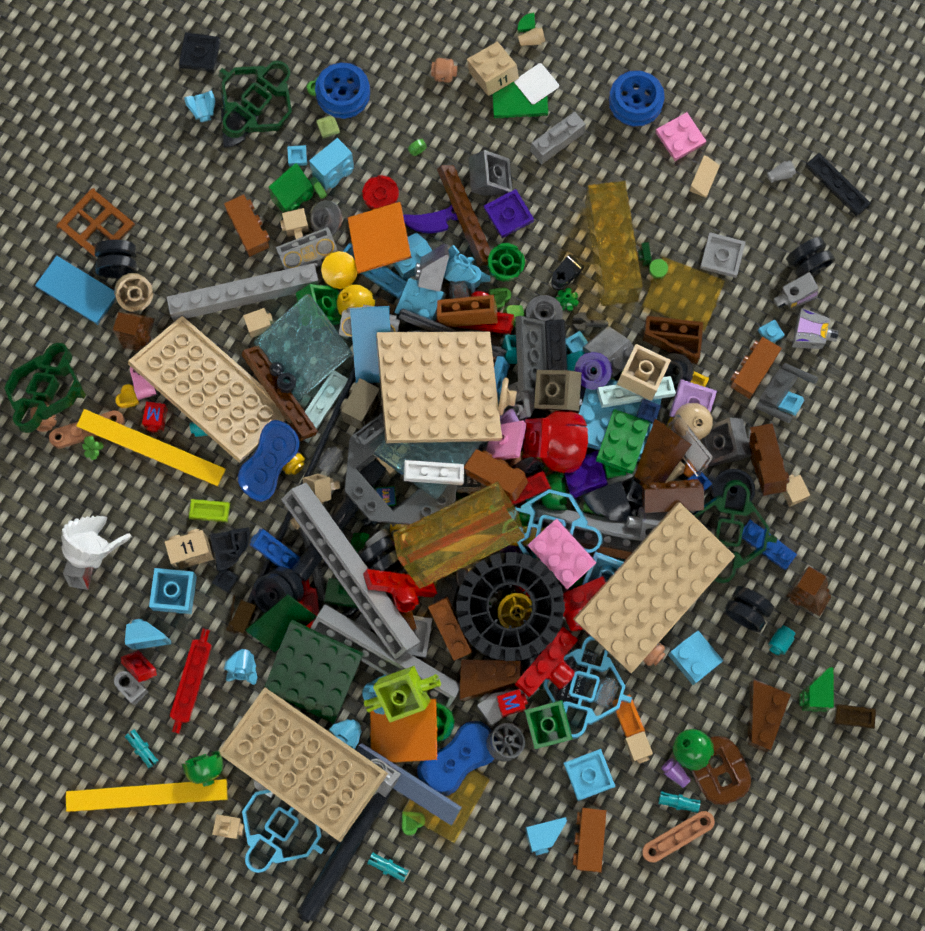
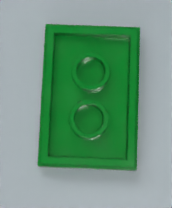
(512, 103)

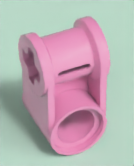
(142, 388)

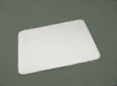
(536, 83)

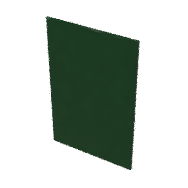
(274, 623)

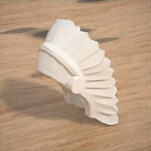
(84, 546)

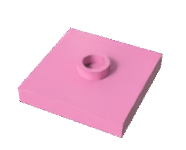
(511, 441)

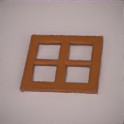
(94, 224)

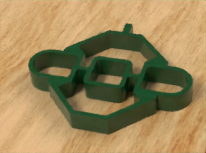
(230, 107)
(37, 398)
(748, 507)

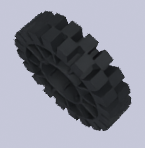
(510, 570)

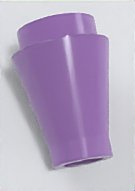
(675, 772)

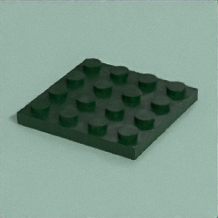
(313, 671)

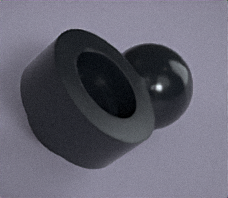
(277, 370)

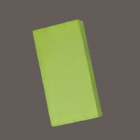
(209, 510)

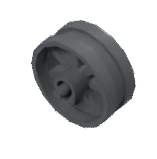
(506, 742)

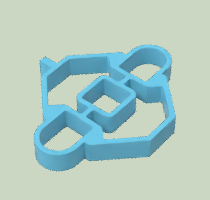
(580, 522)
(606, 664)
(278, 857)

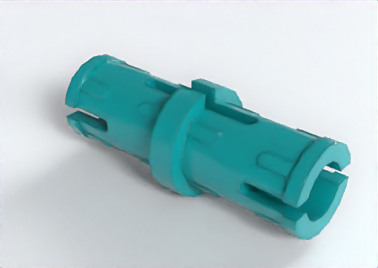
(141, 748)
(679, 802)
(387, 867)

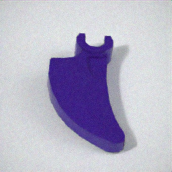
(430, 222)

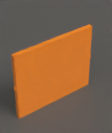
(379, 237)
(406, 738)

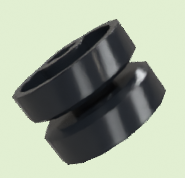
(810, 257)
(115, 258)
(736, 500)
(381, 555)
(275, 586)
(748, 609)

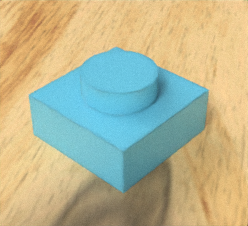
(297, 155)
(771, 331)
(576, 342)
(791, 403)

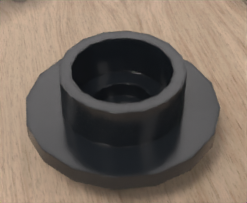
(683, 364)

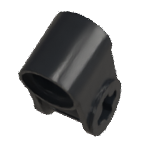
(568, 270)

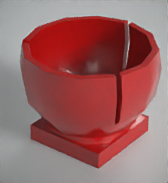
(557, 440)

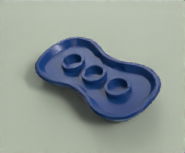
(275, 449)
(457, 759)

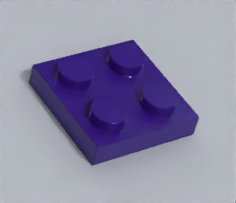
(508, 213)
(588, 477)

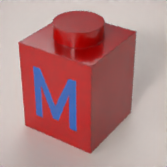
(154, 416)
(511, 703)

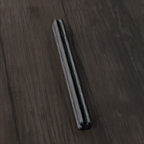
(434, 326)

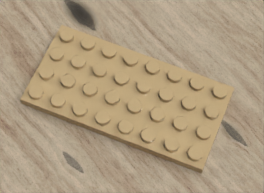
(207, 387)
(654, 587)
(303, 764)

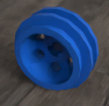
(336, 104)
(636, 113)

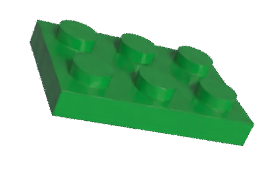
(622, 441)

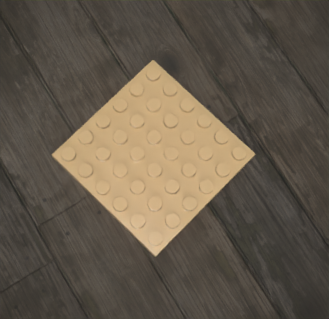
(438, 387)

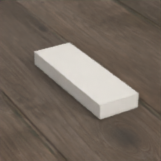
(433, 472)

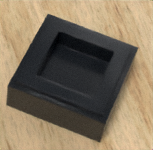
(225, 580)

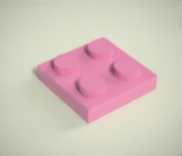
(680, 136)

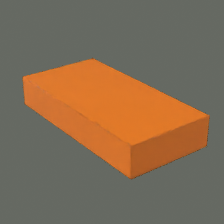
(628, 718)

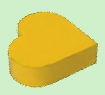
(127, 397)

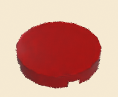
(380, 192)

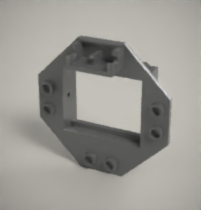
(360, 454)

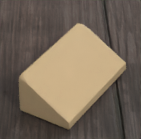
(704, 177)

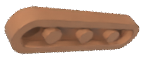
(72, 434)
(678, 836)

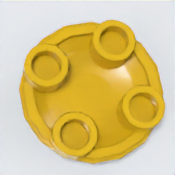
(339, 270)

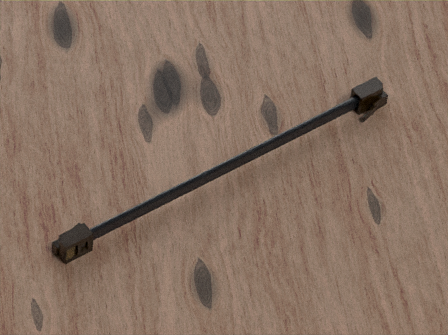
(247, 610)

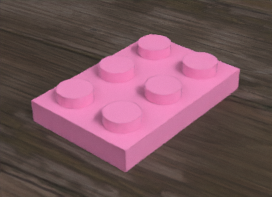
(562, 553)

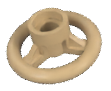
(507, 397)

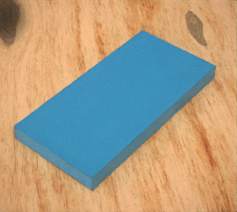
(76, 290)
(365, 325)

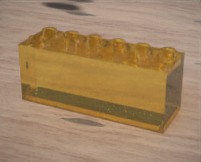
(613, 243)
(458, 535)

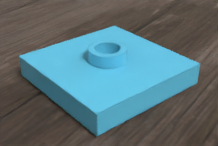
(589, 775)

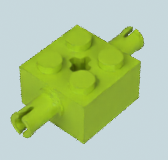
(402, 693)

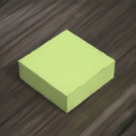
(327, 126)

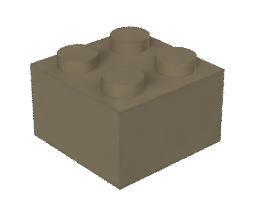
(557, 390)
(360, 404)

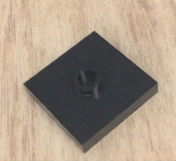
(199, 52)

